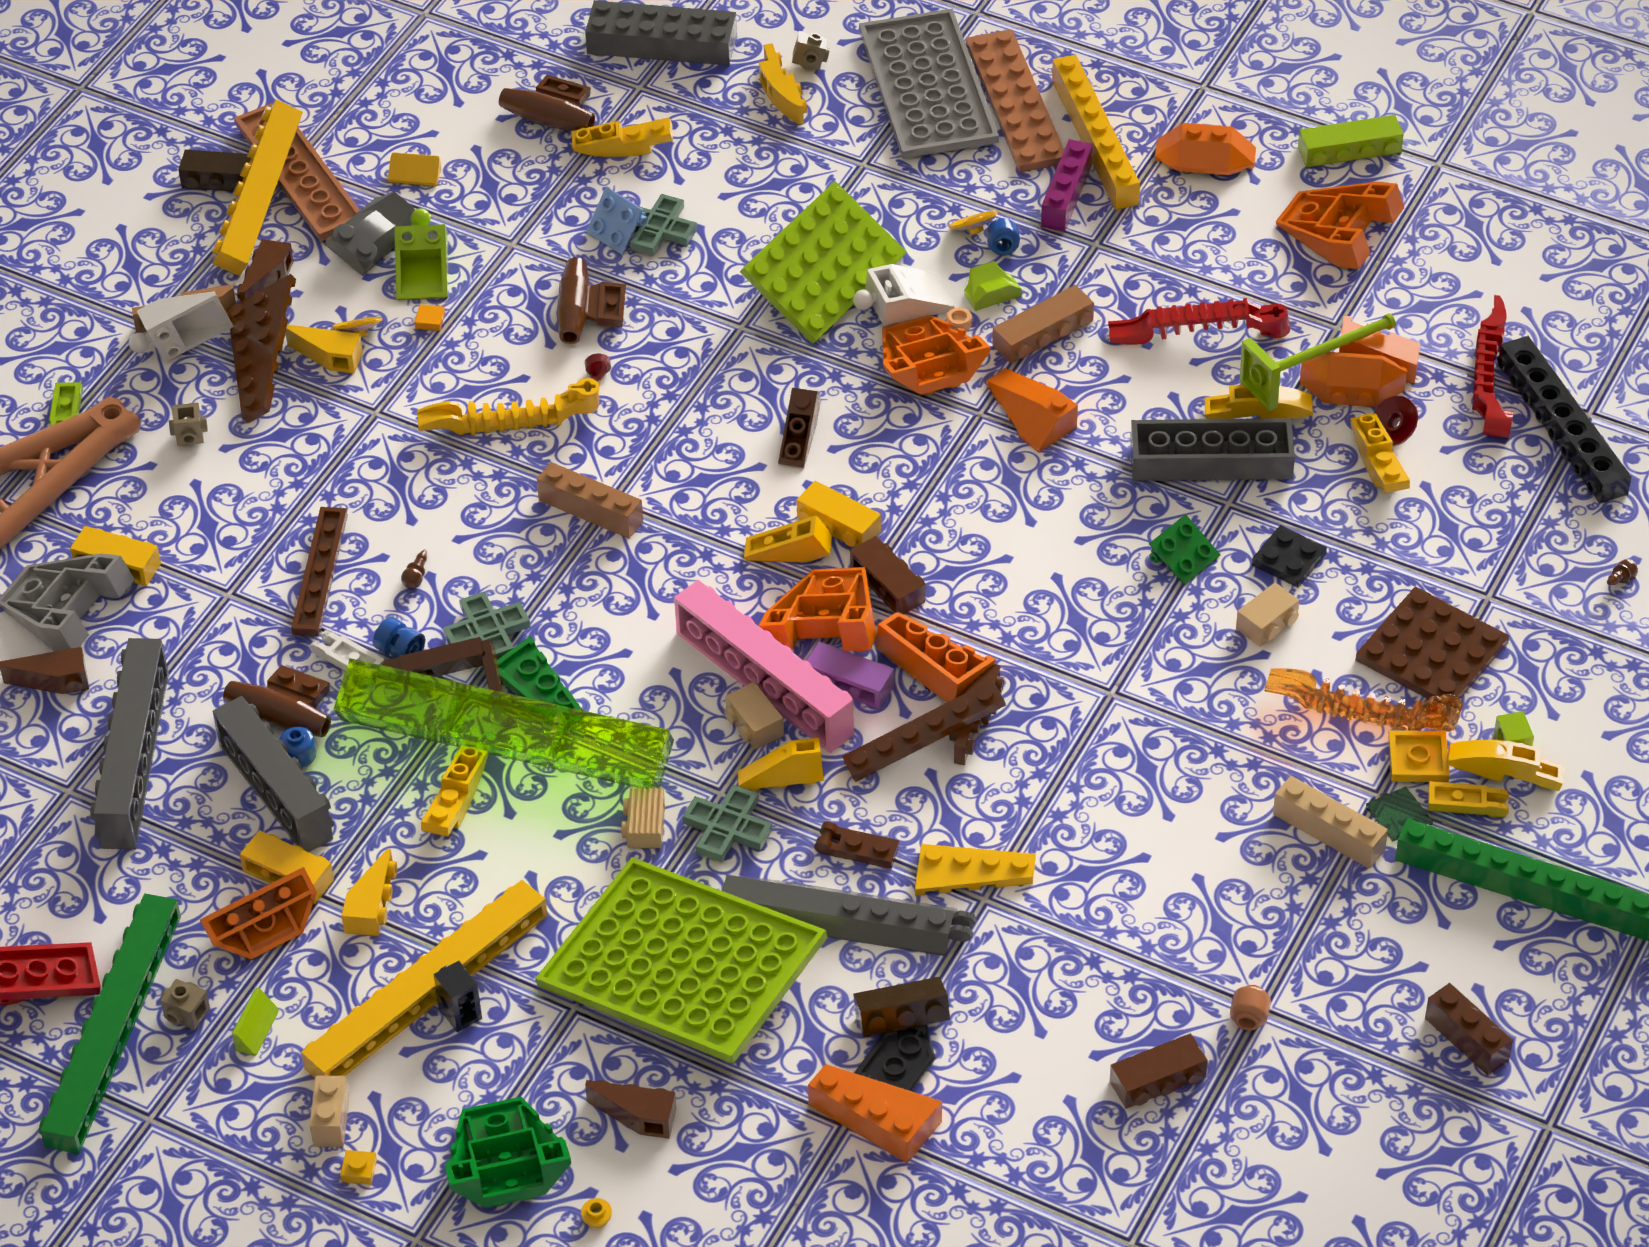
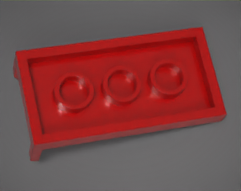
(47, 972)

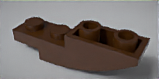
(963, 737)

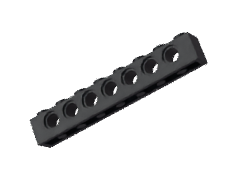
(1564, 419)

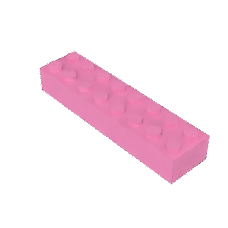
(756, 656)

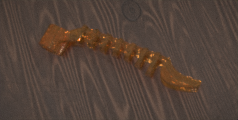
(1437, 713)

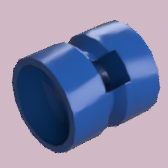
(397, 639)

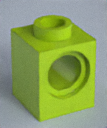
(1513, 728)

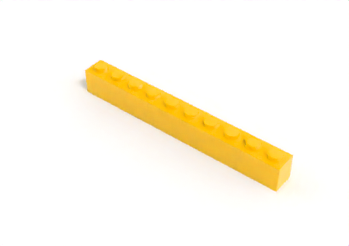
(414, 990)

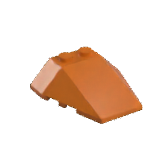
(930, 354)

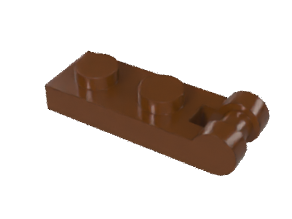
(857, 845)

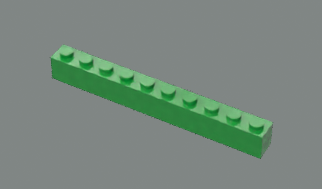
(1524, 878)
(110, 1024)

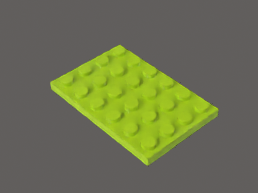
(821, 261)

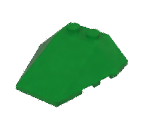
(504, 1154)

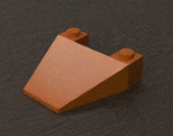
(1335, 219)
(825, 606)

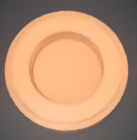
(959, 318)

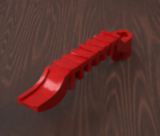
(1268, 319)
(1488, 343)

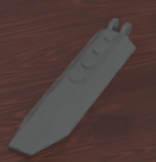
(859, 915)

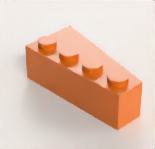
(930, 656)

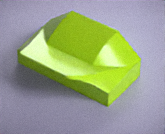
(990, 286)

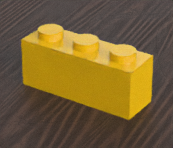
(840, 514)
(139, 556)
(273, 859)

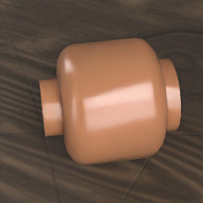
(1250, 1007)

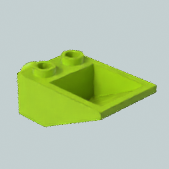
(421, 259)

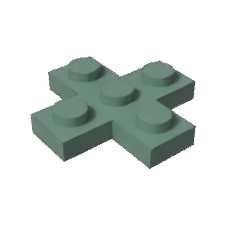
(663, 225)
(487, 623)
(727, 823)

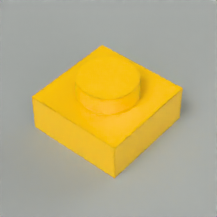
(358, 1167)

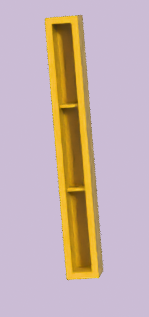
(1096, 129)
(257, 187)

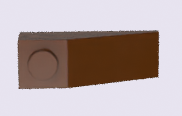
(50, 672)

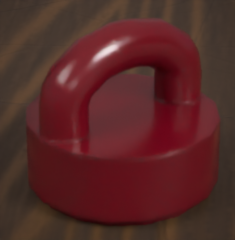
(597, 366)

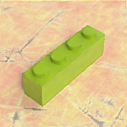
(1350, 140)

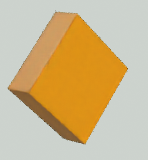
(429, 317)

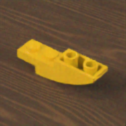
(781, 87)
(615, 141)
(1242, 403)
(1378, 454)
(1496, 758)
(457, 791)

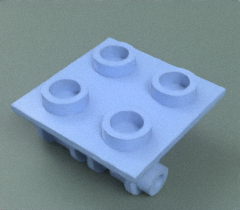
(615, 220)

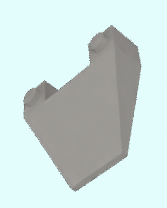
(58, 593)

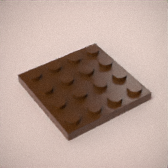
(1432, 646)

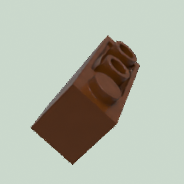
(268, 265)
(799, 427)
(639, 1108)

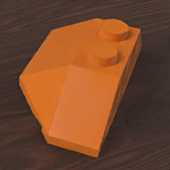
(1205, 149)
(1353, 378)
(263, 917)

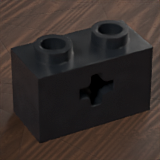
(457, 996)

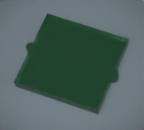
(1394, 809)

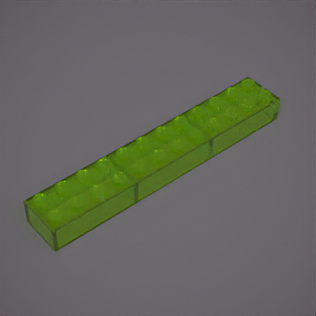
(504, 724)

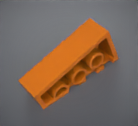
(876, 1110)

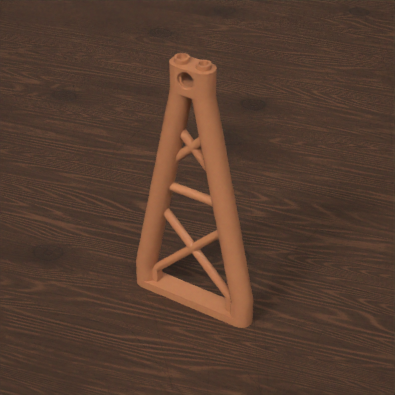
(99, 430)

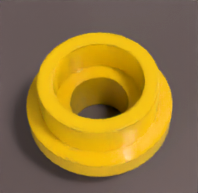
(596, 1220)

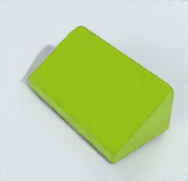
(254, 1023)

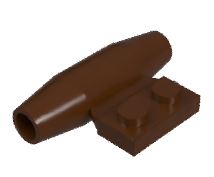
(552, 104)
(580, 301)
(286, 700)

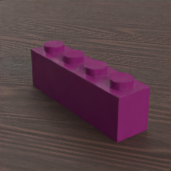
(1066, 185)

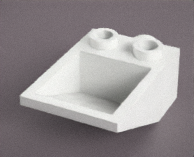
(902, 294)
(180, 324)

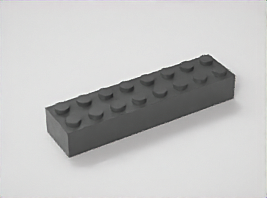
(130, 744)

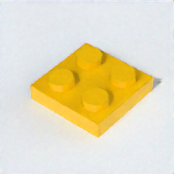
(1418, 756)

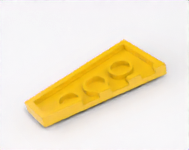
(960, 867)

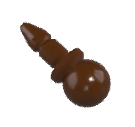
(1623, 572)
(414, 573)

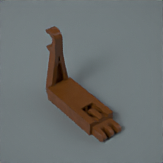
(452, 659)

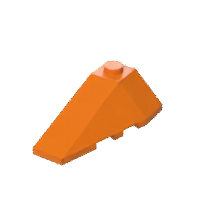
(1035, 409)

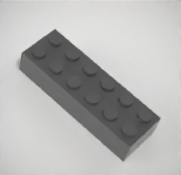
(661, 32)
(1212, 449)
(273, 774)

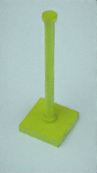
(1262, 374)

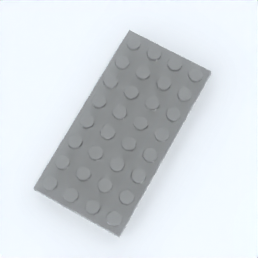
(928, 83)

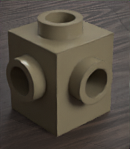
(810, 50)
(188, 424)
(185, 1004)

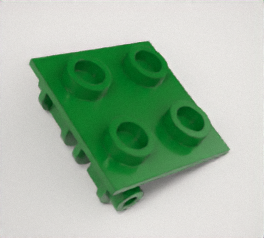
(1183, 549)

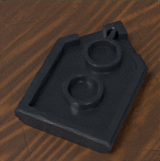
(899, 1058)

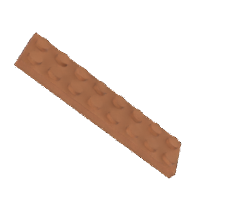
(1015, 100)
(306, 180)

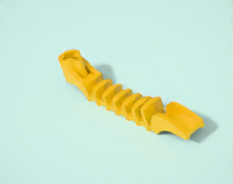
(578, 399)

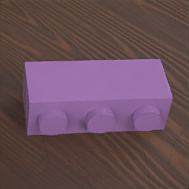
(860, 677)

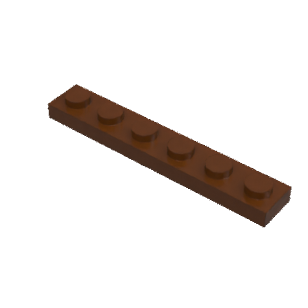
(319, 571)
(924, 730)

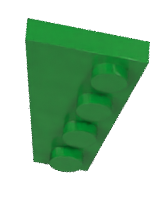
(530, 676)

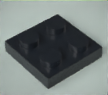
(1289, 556)

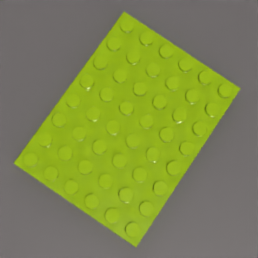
(682, 959)

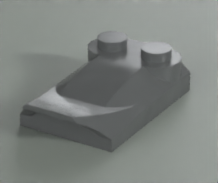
(370, 232)

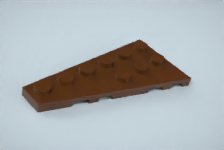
(256, 342)

